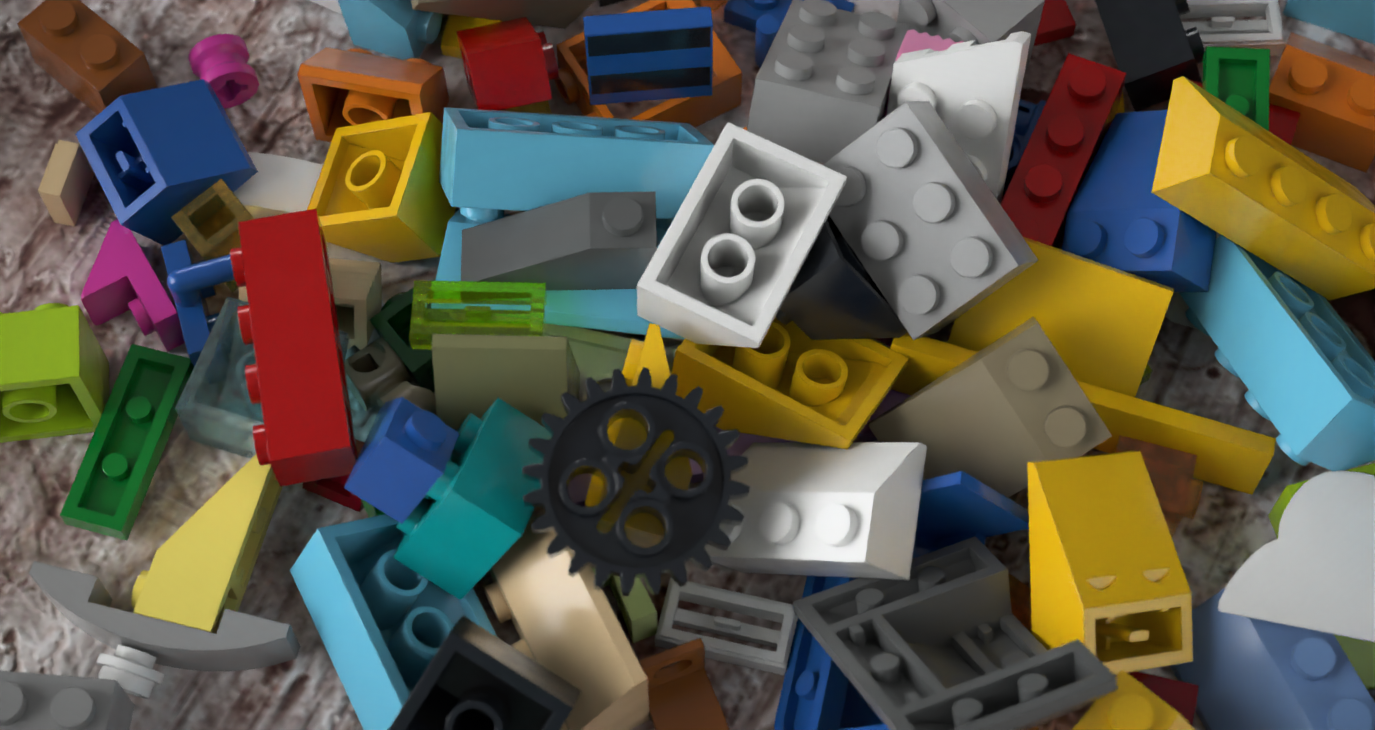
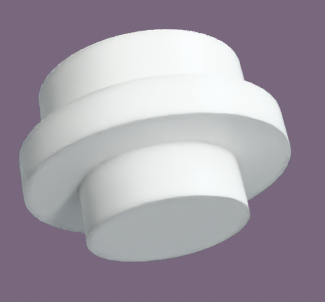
(131, 670)

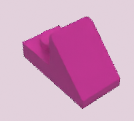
(126, 282)

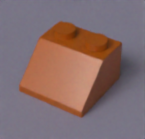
(364, 88)
(1333, 99)

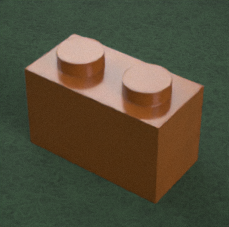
(85, 53)

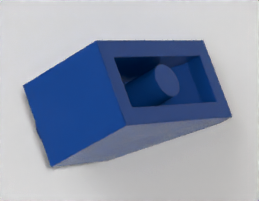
(401, 458)

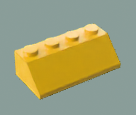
(1264, 194)

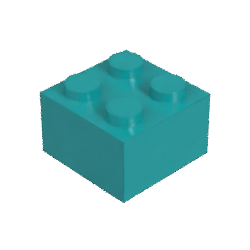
(476, 504)

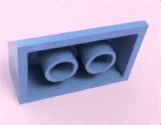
(1271, 676)

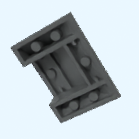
(949, 648)

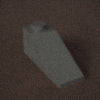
(568, 245)

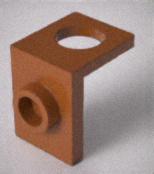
(682, 693)

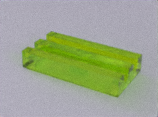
(476, 319)

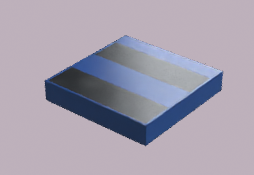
(649, 55)

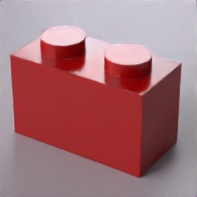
(507, 64)

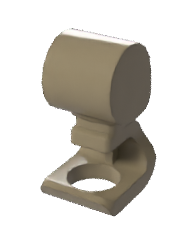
(381, 376)

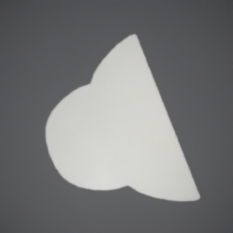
(1319, 565)

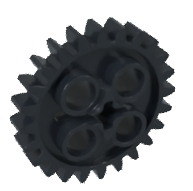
(687, 516)

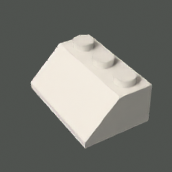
(737, 241)
(826, 510)

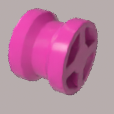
(224, 65)

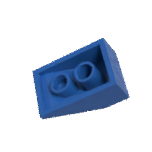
(1128, 226)

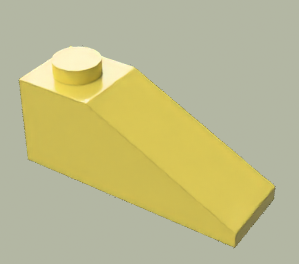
(211, 554)

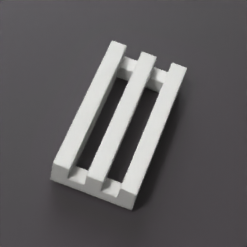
(1228, 32)
(725, 650)

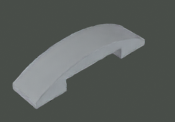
(238, 645)

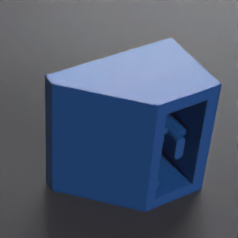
(161, 153)

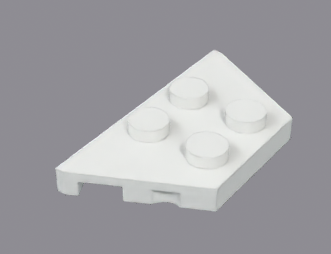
(973, 93)

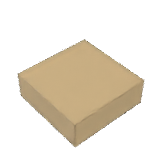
(66, 182)

